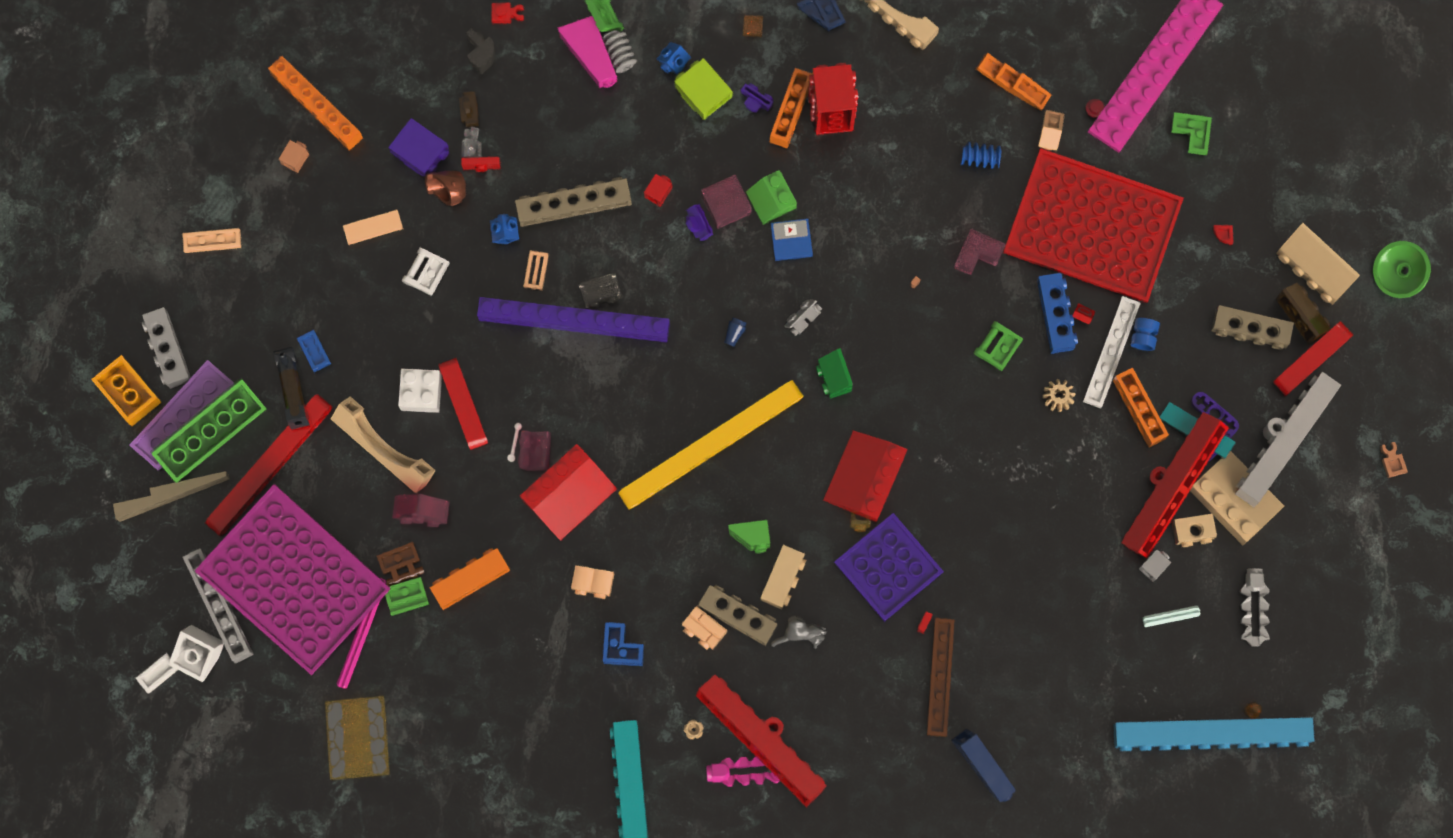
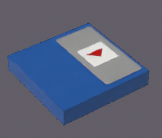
(791, 239)

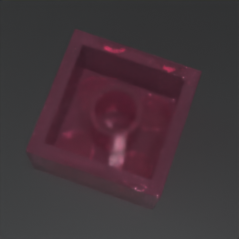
(726, 201)

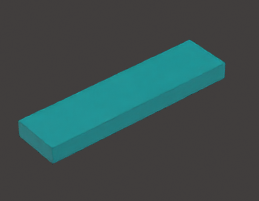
(1185, 422)

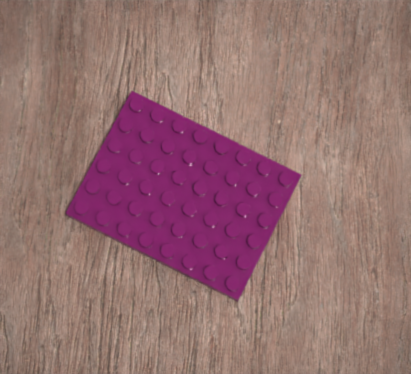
(292, 579)

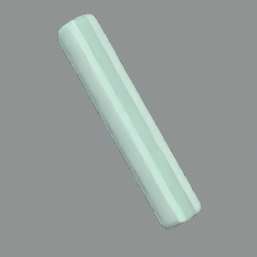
(1171, 616)

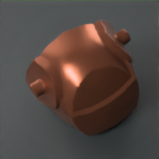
(446, 186)

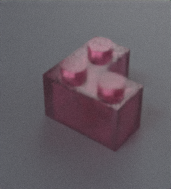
(978, 247)
(420, 509)

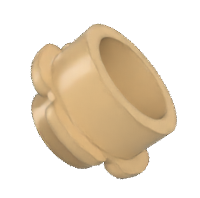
(693, 724)

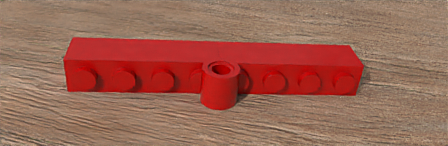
(1174, 484)
(761, 740)

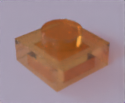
(753, 26)

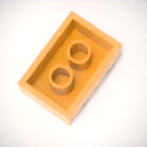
(126, 390)

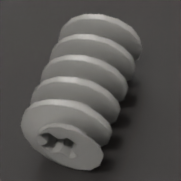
(619, 51)

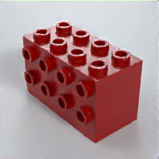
(833, 98)

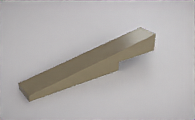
(165, 494)

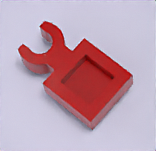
(503, 12)

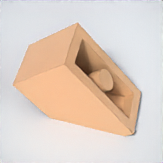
(1051, 130)

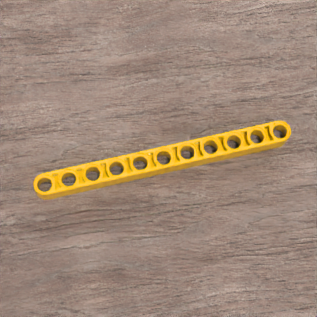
(710, 444)

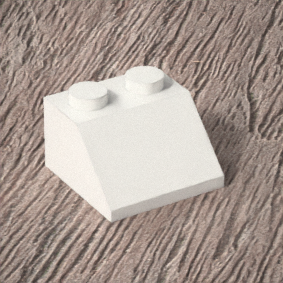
(196, 652)

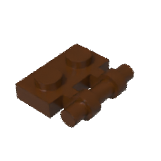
(397, 559)

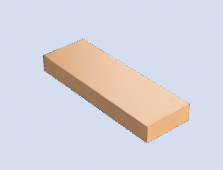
(373, 227)
(211, 240)

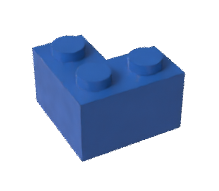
(617, 651)

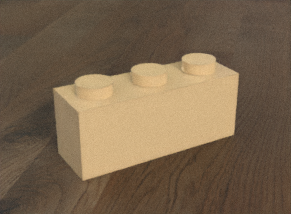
(783, 577)

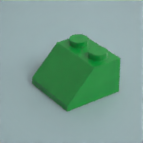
(834, 374)

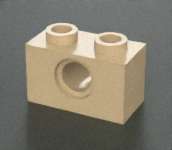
(1203, 523)

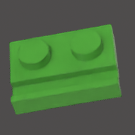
(406, 596)

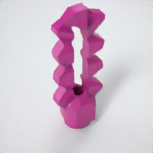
(720, 772)

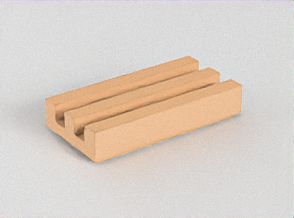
(526, 282)

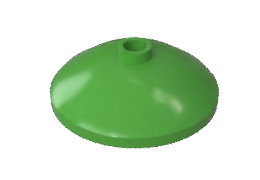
(1390, 265)

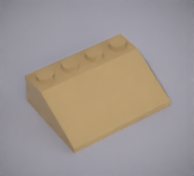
(1317, 264)
(1217, 493)

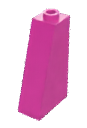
(588, 47)

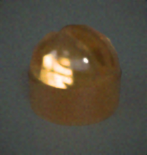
(1253, 714)

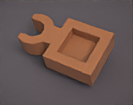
(1393, 464)

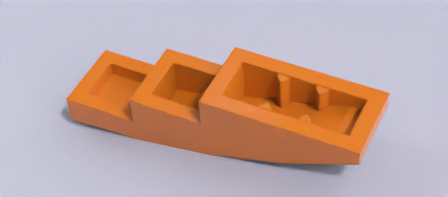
(1013, 82)

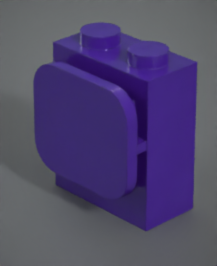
(419, 148)

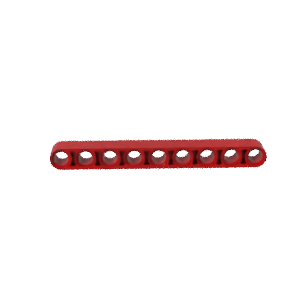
(266, 468)

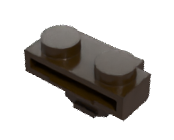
(469, 109)

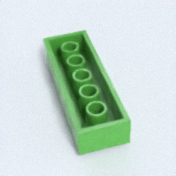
(208, 430)

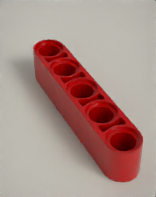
(1313, 358)
(463, 403)

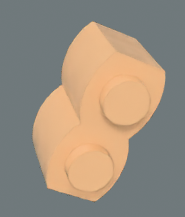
(592, 581)

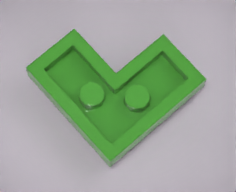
(1197, 127)

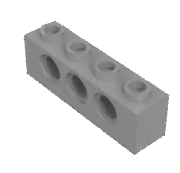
(161, 319)

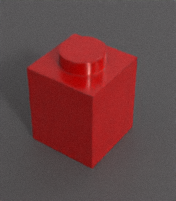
(658, 189)

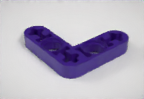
(1229, 418)

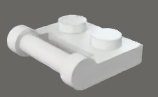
(431, 273)

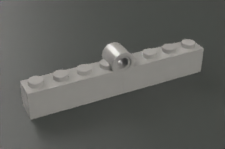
(1286, 439)

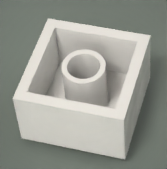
(420, 390)

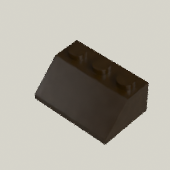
(1303, 313)

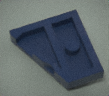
(823, 12)

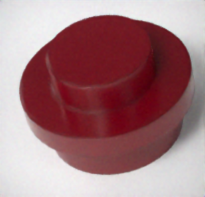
(1094, 108)

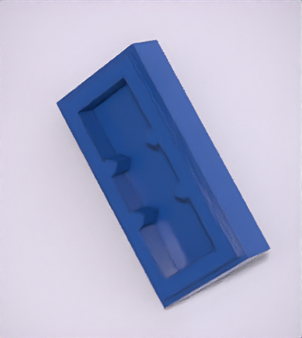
(313, 351)

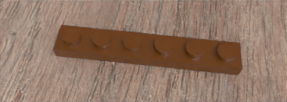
(940, 677)

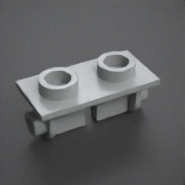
(797, 321)

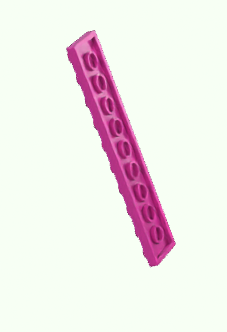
(1153, 71)

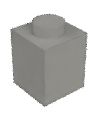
(1155, 565)

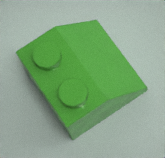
(771, 197)
(752, 535)

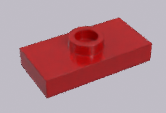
(480, 164)

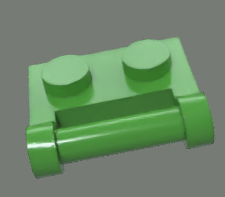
(604, 15)
(1003, 350)

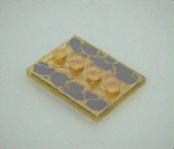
(357, 738)

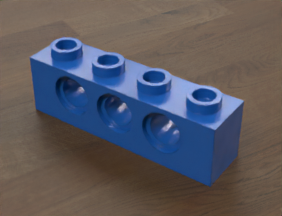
(1057, 342)

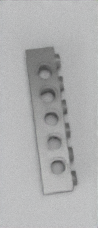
(220, 611)

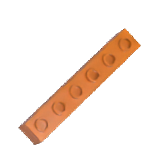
(315, 103)

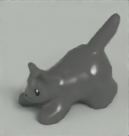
(799, 630)

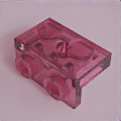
(534, 450)

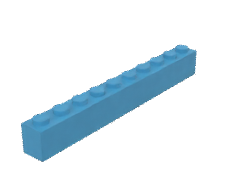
(1213, 732)

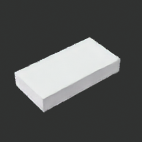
(156, 674)

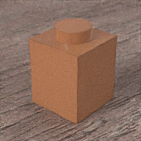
(294, 155)

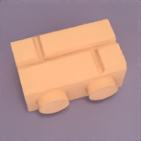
(704, 628)

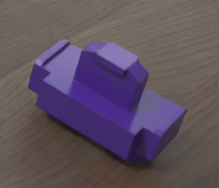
(755, 99)
(698, 223)

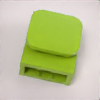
(702, 88)

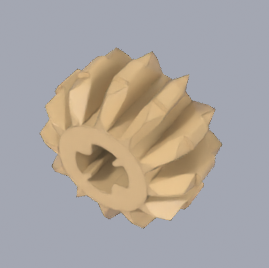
(1060, 389)

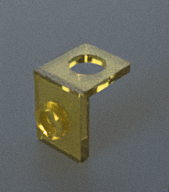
(859, 525)

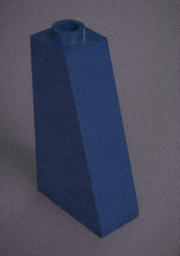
(984, 765)

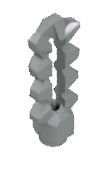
(1255, 583)

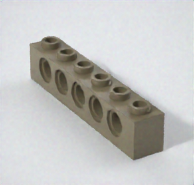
(565, 209)

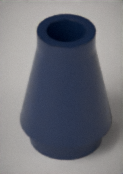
(734, 332)

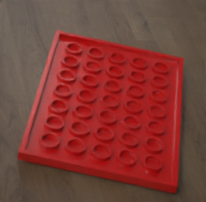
(1093, 225)

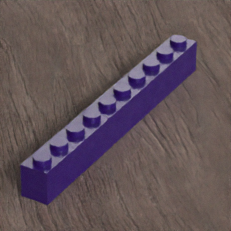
(573, 319)

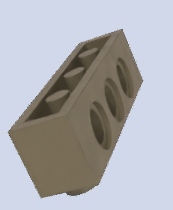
(1281, 328)
(716, 593)

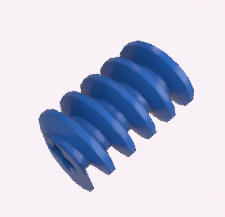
(981, 155)

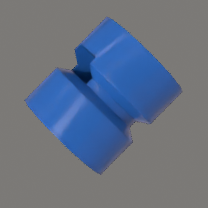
(1145, 334)

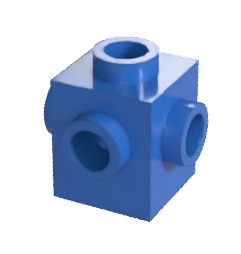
(673, 58)
(504, 229)

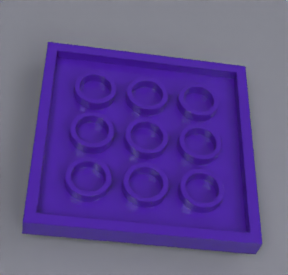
(888, 567)

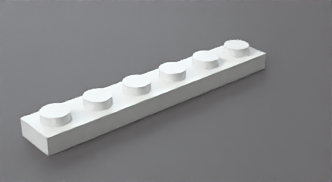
(1111, 352)

